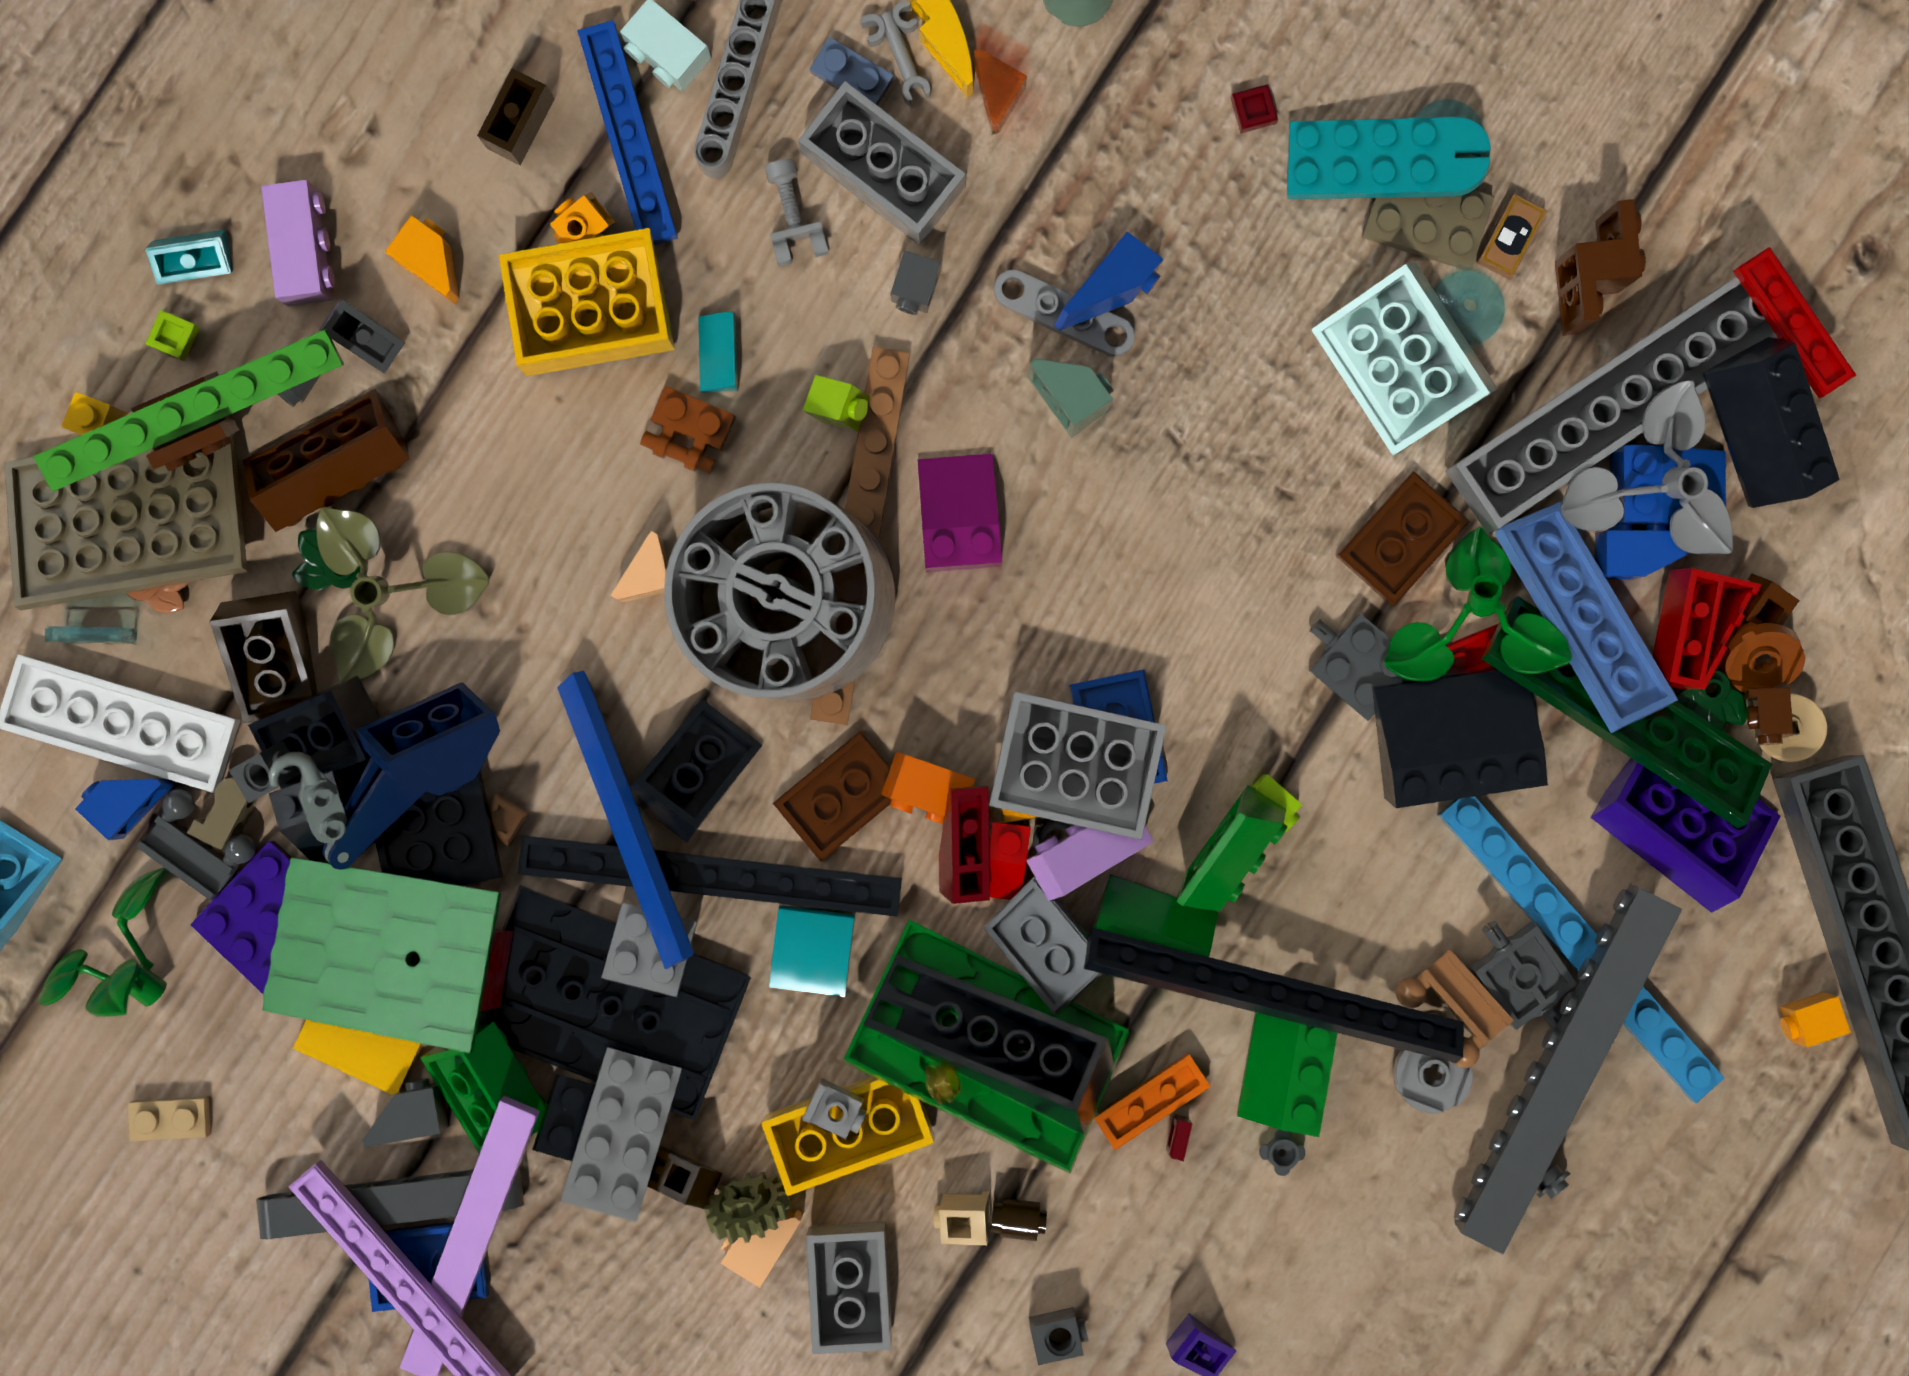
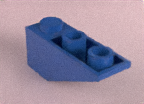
(1635, 554)

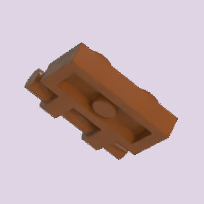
(692, 419)

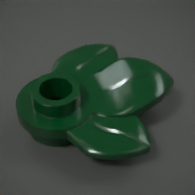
(314, 572)
(1719, 707)

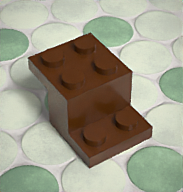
(1599, 267)
(182, 449)

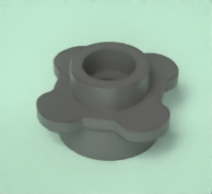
(1284, 1163)
(1553, 1182)

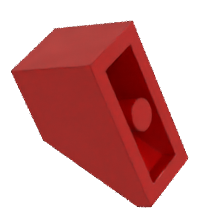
(1007, 858)

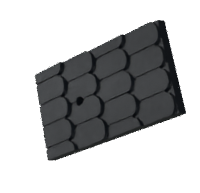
(569, 946)

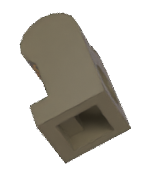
(225, 817)

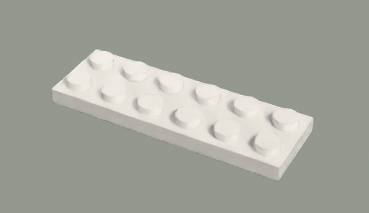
(117, 723)

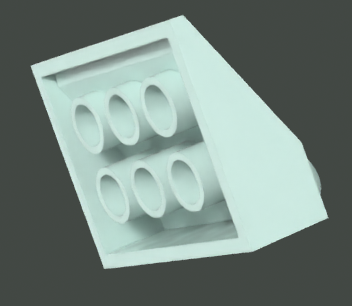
(1404, 358)

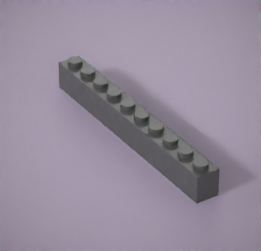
(1566, 1067)

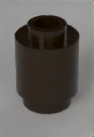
(1018, 1219)

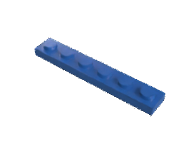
(627, 131)

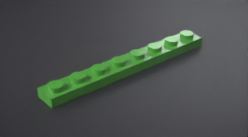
(188, 410)

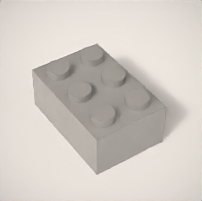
(849, 1287)

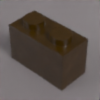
(516, 116)

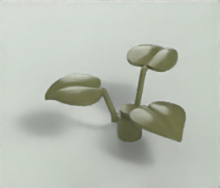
(358, 643)

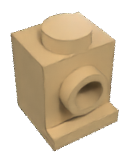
(964, 1219)

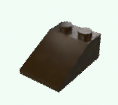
(265, 652)

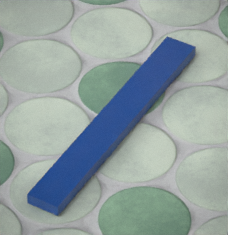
(625, 820)

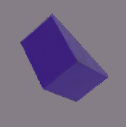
(1199, 1348)

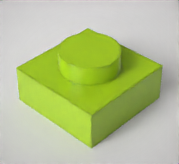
(172, 335)

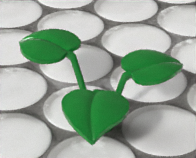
(1483, 570)
(128, 978)

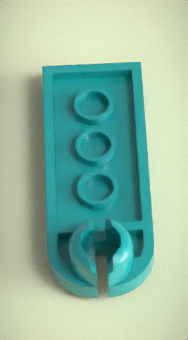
(1386, 158)

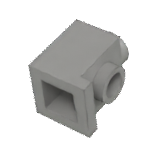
(832, 1095)

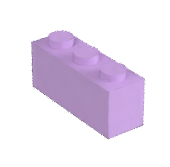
(297, 242)
(1080, 857)

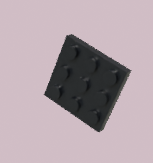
(443, 838)

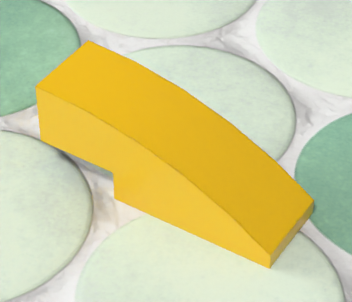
(945, 40)

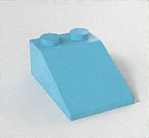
(23, 876)

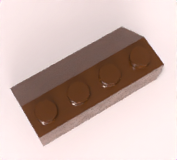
(324, 461)

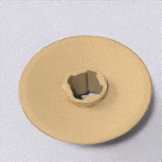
(1810, 730)

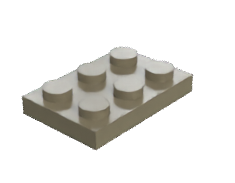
(1432, 227)

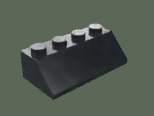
(1771, 423)

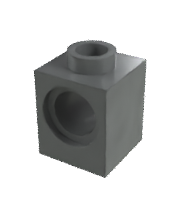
(915, 283)
(253, 774)
(1050, 1351)

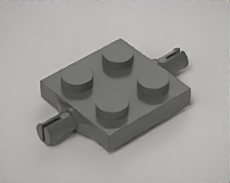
(1354, 663)
(1523, 974)

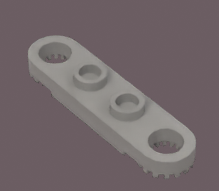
(1043, 305)

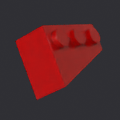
(1696, 624)

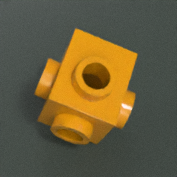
(588, 212)

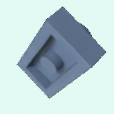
(840, 64)

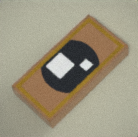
(1511, 236)

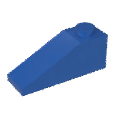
(1114, 283)

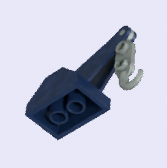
(412, 751)

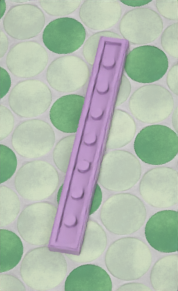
(476, 1220)
(394, 1274)

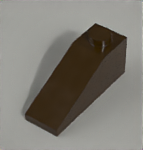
(683, 1178)

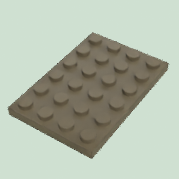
(123, 528)

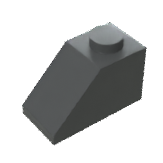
(410, 1115)

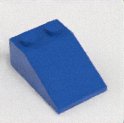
(1646, 466)

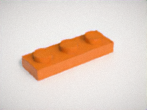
(1151, 1101)

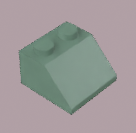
(1071, 392)

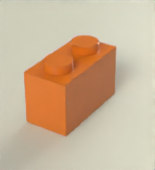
(921, 785)

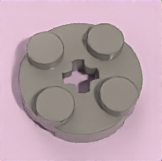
(1432, 1097)

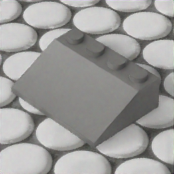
(1077, 765)

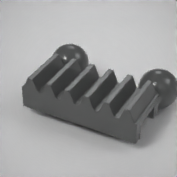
(188, 856)

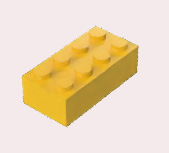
(814, 1155)

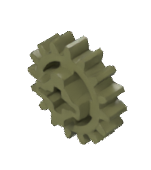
(747, 1207)

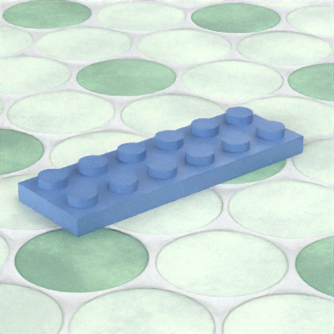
(1584, 608)

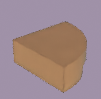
(507, 818)

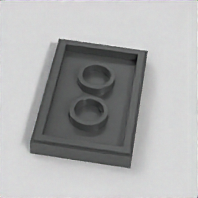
(1043, 946)

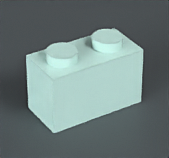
(664, 45)

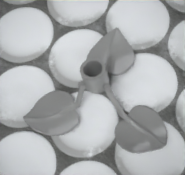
(1702, 522)

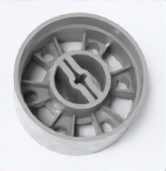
(702, 558)

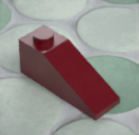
(965, 846)

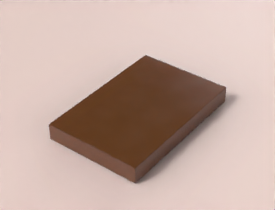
(1402, 538)
(837, 796)

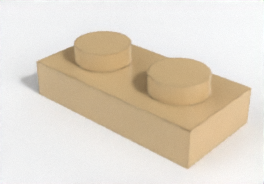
(169, 1118)

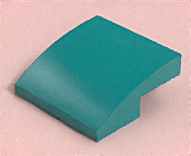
(811, 951)

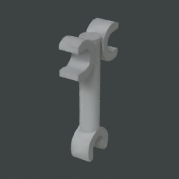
(891, 26)

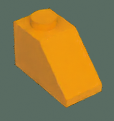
(426, 255)

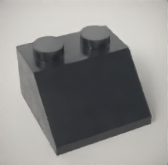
(291, 816)

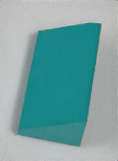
(189, 256)
(718, 352)

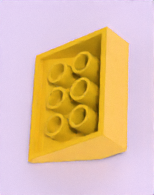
(586, 302)

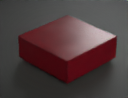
(1254, 108)
(1179, 1137)

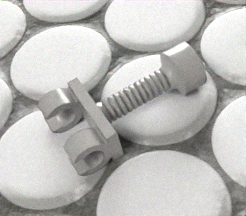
(781, 173)

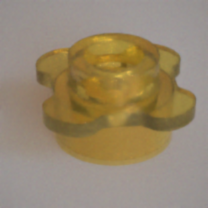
(942, 1083)

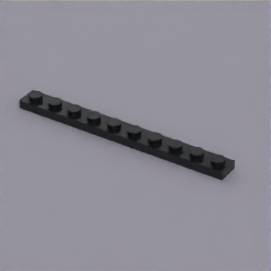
(716, 876)
(1274, 995)

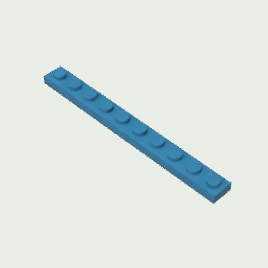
(1575, 940)

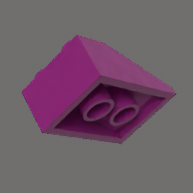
(959, 513)

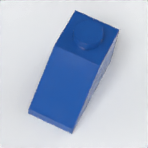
(120, 805)

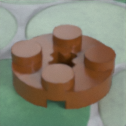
(1761, 639)

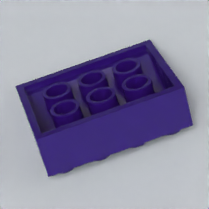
(1684, 837)

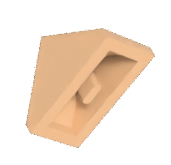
(645, 573)

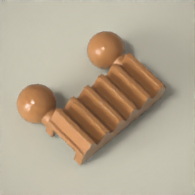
(1463, 996)

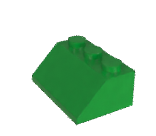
(1232, 851)
(1154, 917)
(1287, 1075)
(480, 1079)

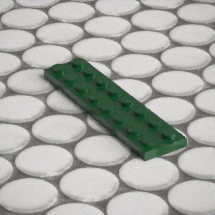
(1667, 742)

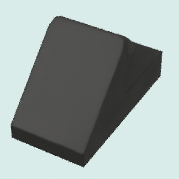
(362, 336)

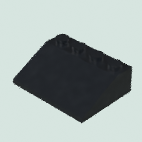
(1457, 738)

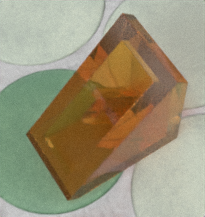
(999, 86)

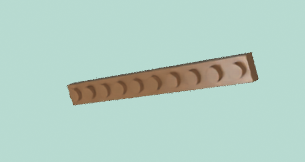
(866, 502)

